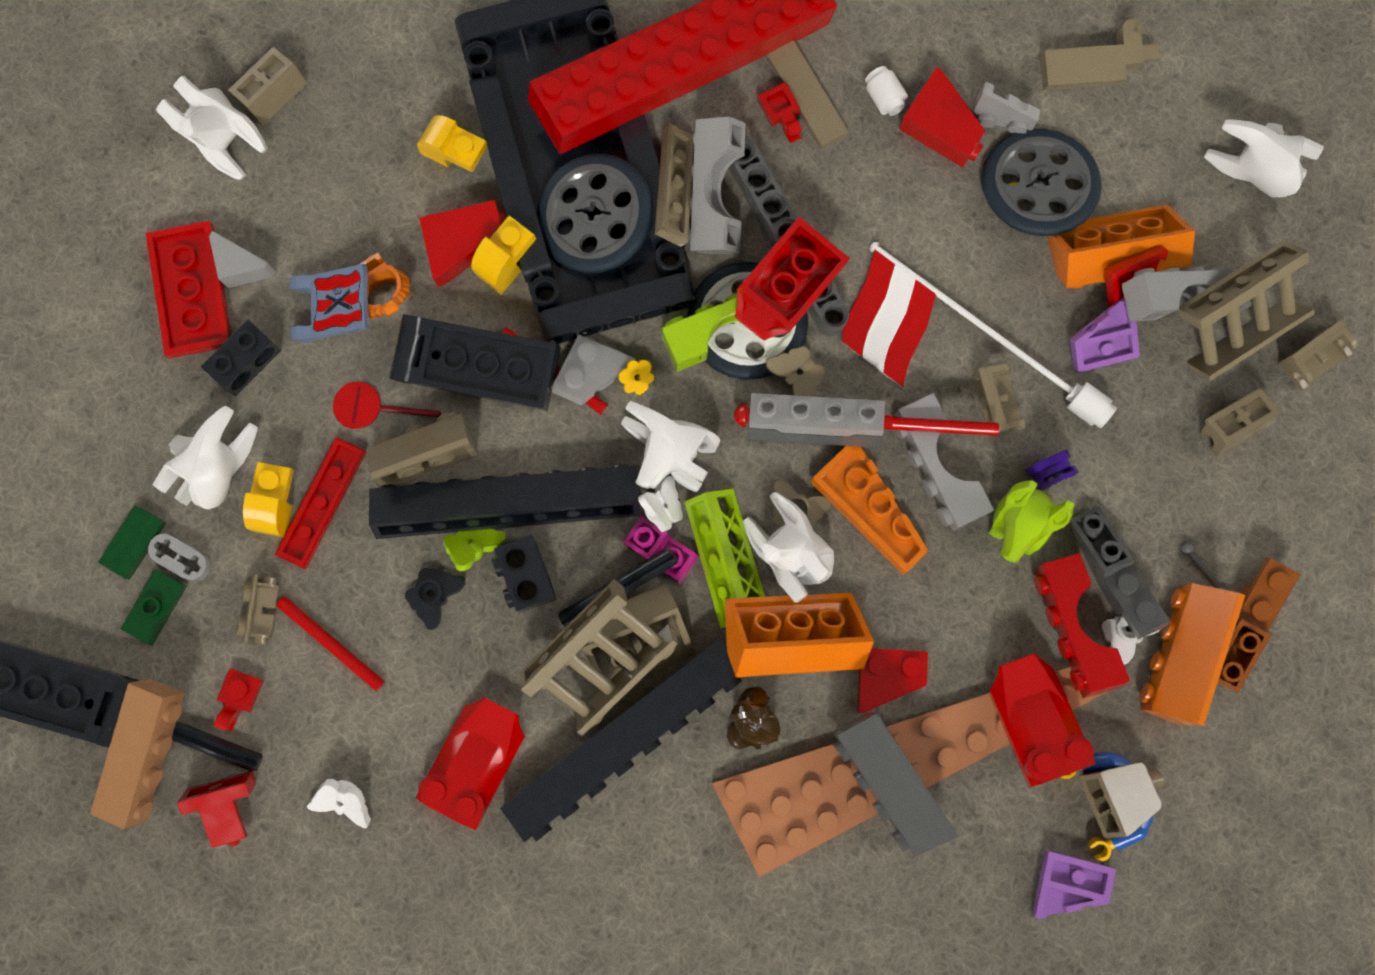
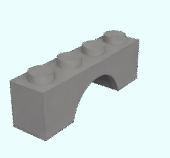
(717, 146)
(1157, 294)
(958, 499)

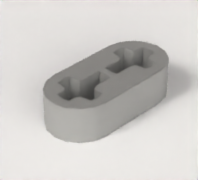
(176, 564)

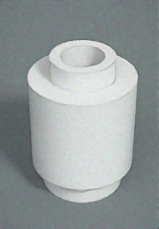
(886, 91)

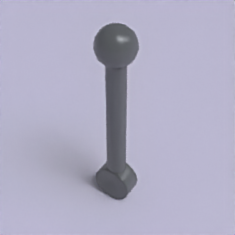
(1188, 549)

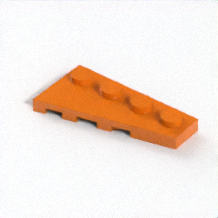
(862, 498)

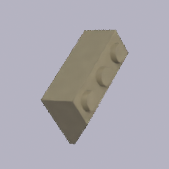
(420, 450)
(656, 610)

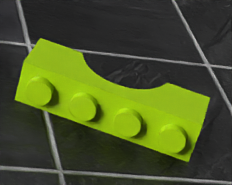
(689, 337)

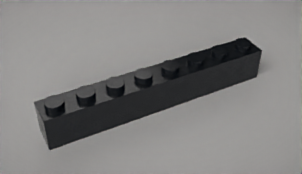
(504, 501)
(620, 741)

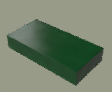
(131, 542)

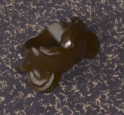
(753, 720)

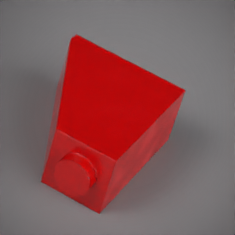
(944, 121)
(455, 236)

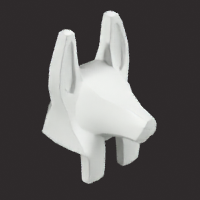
(211, 125)
(1268, 158)
(669, 447)
(206, 462)
(793, 550)

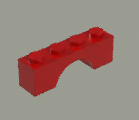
(1093, 666)

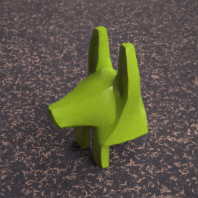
(1027, 520)

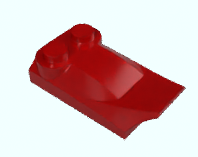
(788, 281)
(1039, 721)
(472, 762)

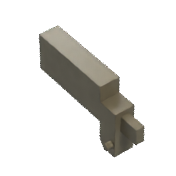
(1098, 64)

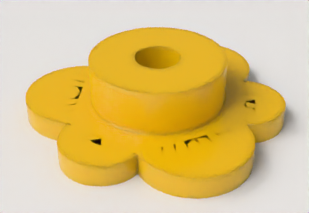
(640, 382)

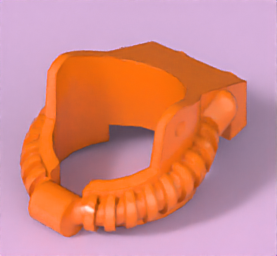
(381, 273)

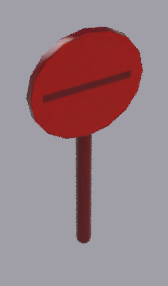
(359, 406)

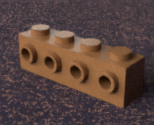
(137, 753)

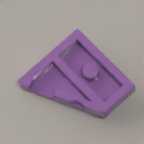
(1106, 340)
(1071, 884)

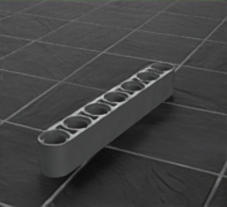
(780, 222)

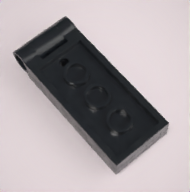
(475, 362)
(60, 694)

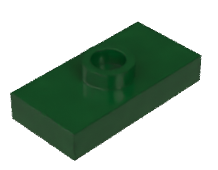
(153, 607)

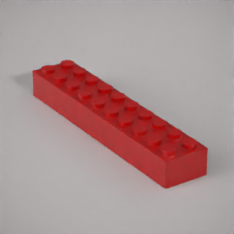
(666, 63)

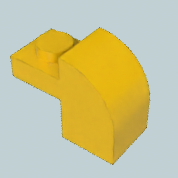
(449, 143)
(497, 256)
(266, 505)

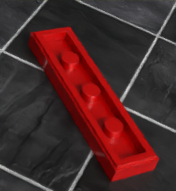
(320, 503)

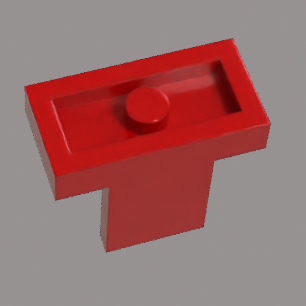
(218, 807)

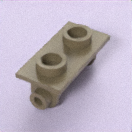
(253, 622)

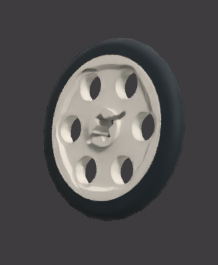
(734, 360)

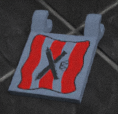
(337, 303)

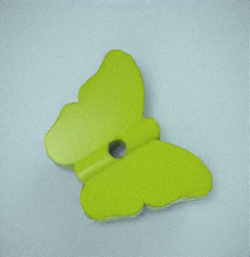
(469, 546)

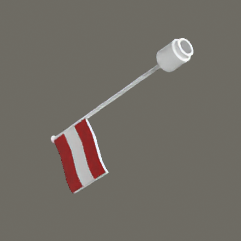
(895, 313)

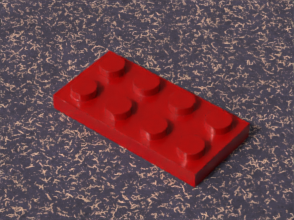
(187, 290)

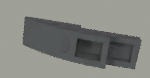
(1115, 573)

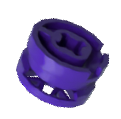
(1050, 467)

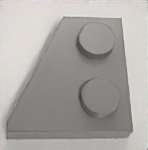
(1007, 113)
(588, 370)

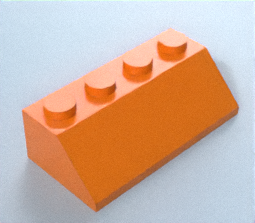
(1112, 238)
(792, 638)
(1191, 654)

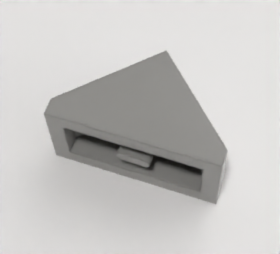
(236, 265)

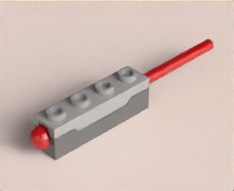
(837, 421)

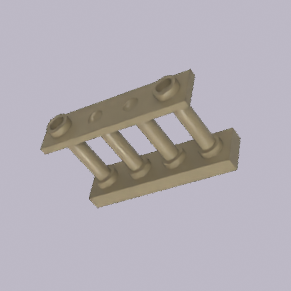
(1237, 289)
(588, 628)

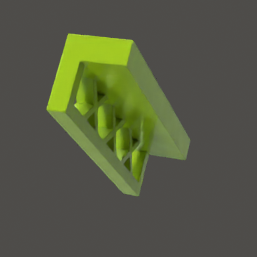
(718, 554)

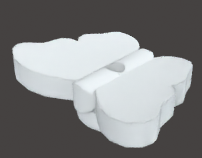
(662, 505)
(1116, 634)
(343, 798)

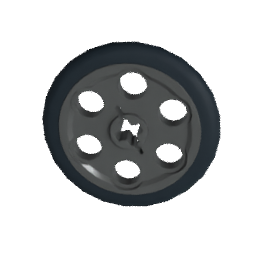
(636, 215)
(1041, 220)

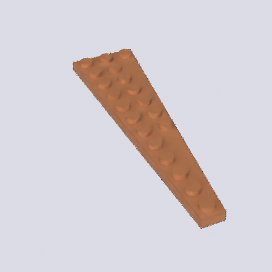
(814, 797)

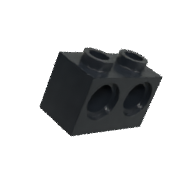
(241, 358)
(532, 571)

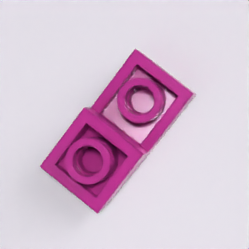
(648, 541)

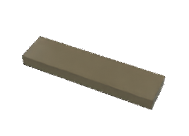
(813, 101)
(674, 185)

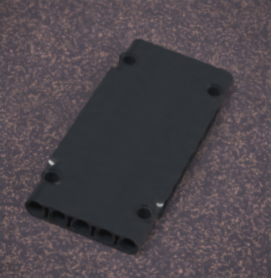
(519, 45)

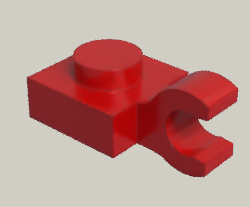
(781, 108)
(238, 694)

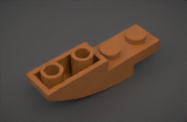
(1259, 610)

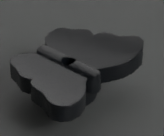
(429, 607)

